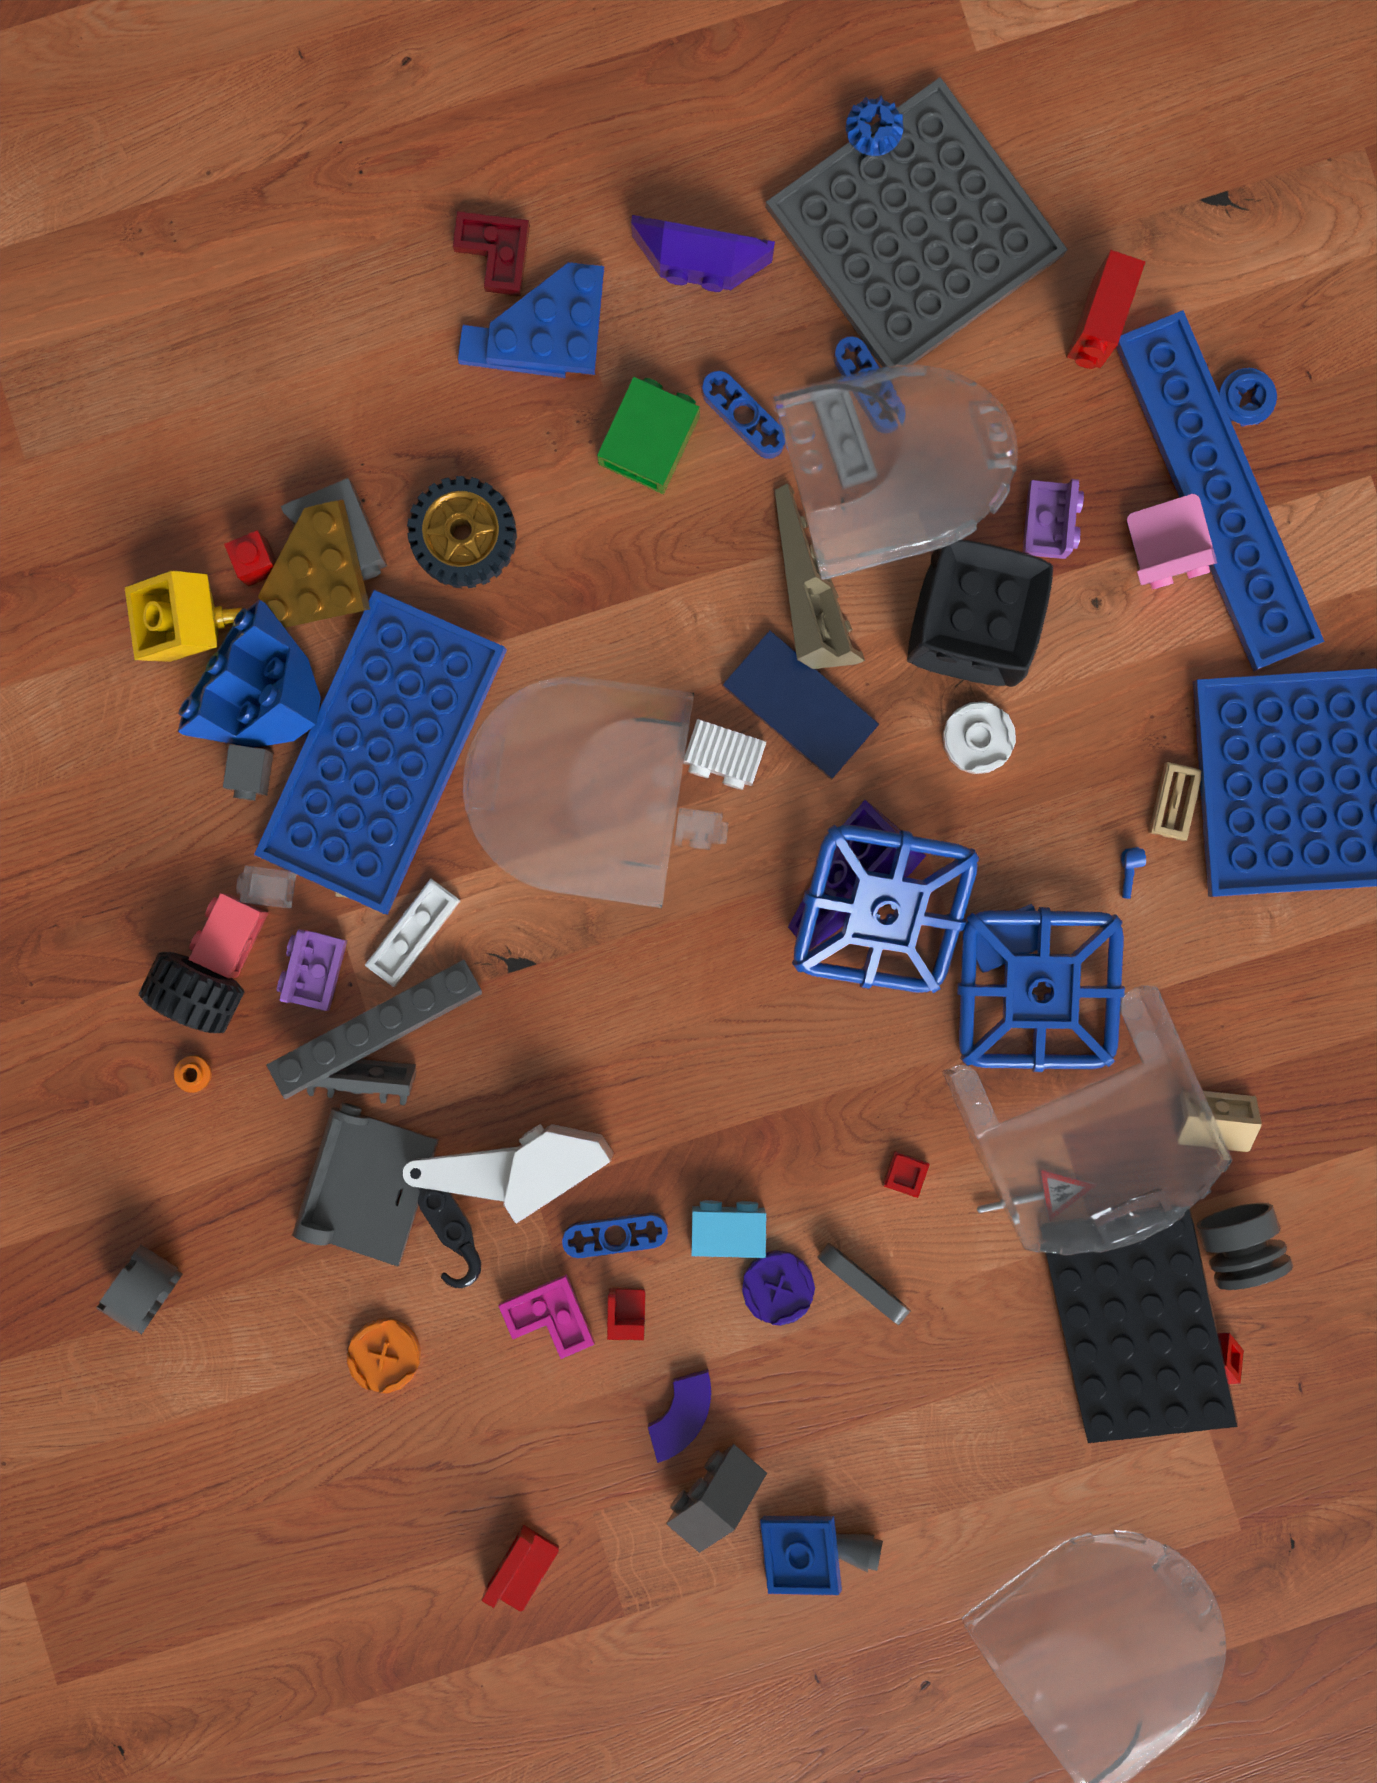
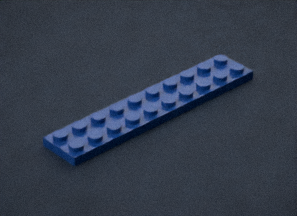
(1210, 462)

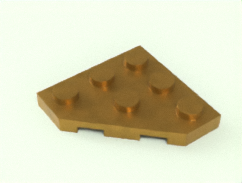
(316, 570)

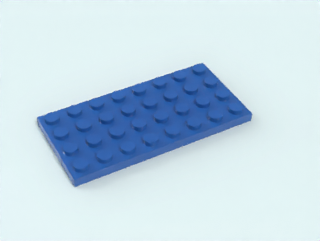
(380, 752)

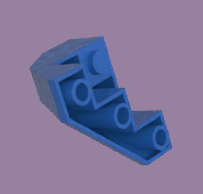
(253, 687)

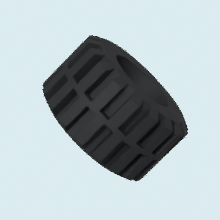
(190, 993)

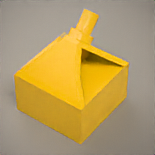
(174, 616)

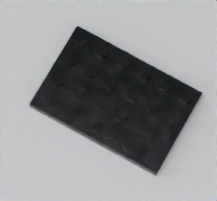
(1143, 1338)

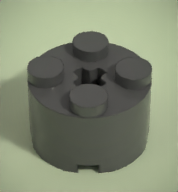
(139, 1290)

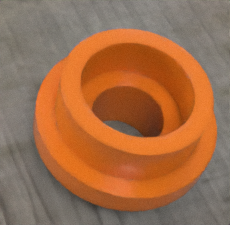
(203, 1074)

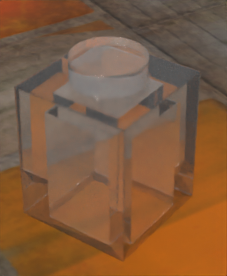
(266, 886)

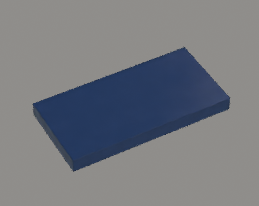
(800, 705)

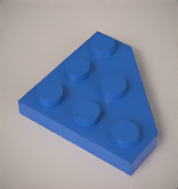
(552, 323)

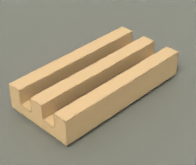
(1161, 800)

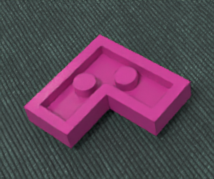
(550, 1306)

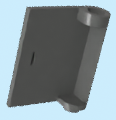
(358, 1186)

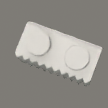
(724, 754)

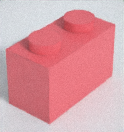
(227, 935)

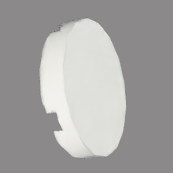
(979, 737)

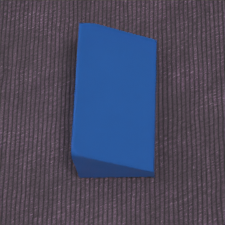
(1014, 937)

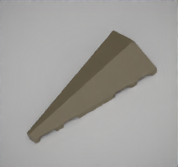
(815, 612)

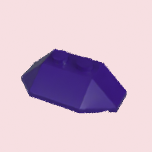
(700, 254)

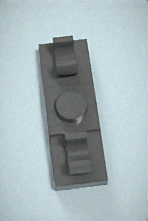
(371, 1077)

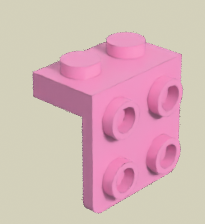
(1171, 541)

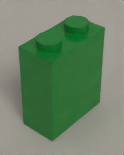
(649, 434)

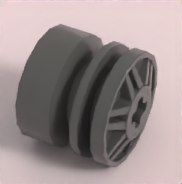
(1244, 1246)

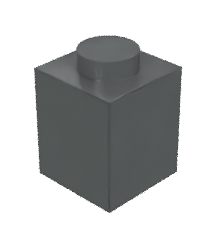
(247, 771)

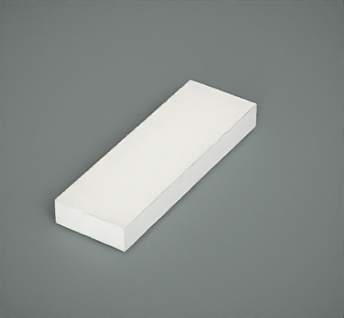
(412, 932)

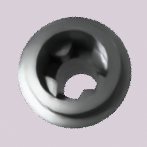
(859, 1550)

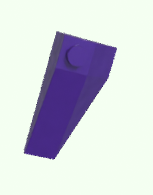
(842, 877)

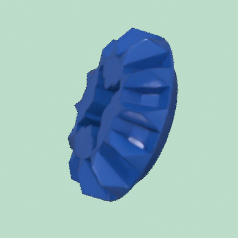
(885, 138)
(1263, 396)

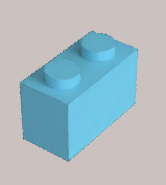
(728, 1230)

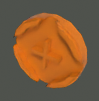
(383, 1355)

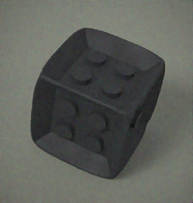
(980, 613)

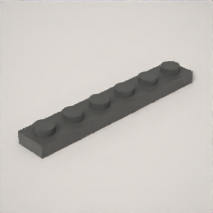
(374, 1029)

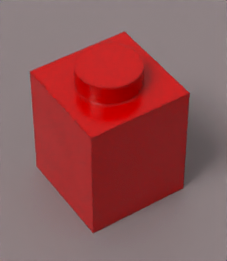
(251, 557)

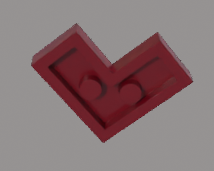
(502, 241)

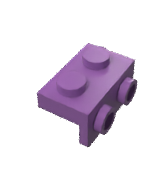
(1052, 519)
(311, 969)

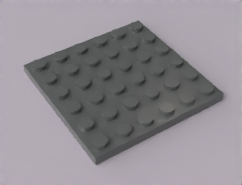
(917, 234)

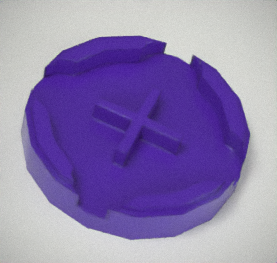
(778, 1288)

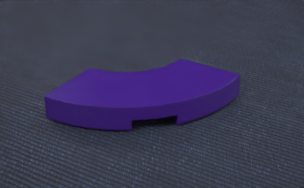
(684, 1417)

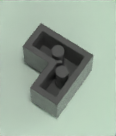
(718, 1500)

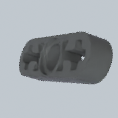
(863, 1284)

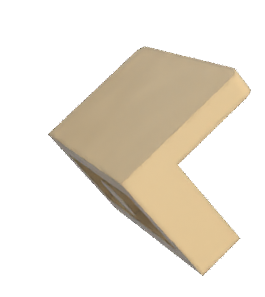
(1236, 1118)

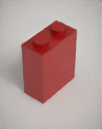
(1105, 310)

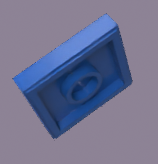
(801, 1555)

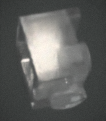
(700, 828)

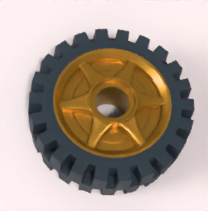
(454, 505)

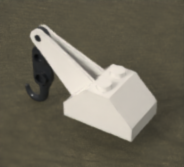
(520, 1176)

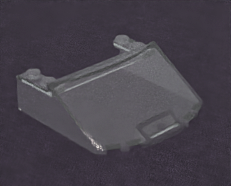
(1108, 1156)

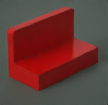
(520, 1570)

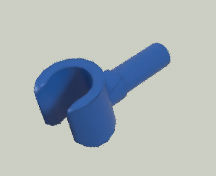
(1131, 859)

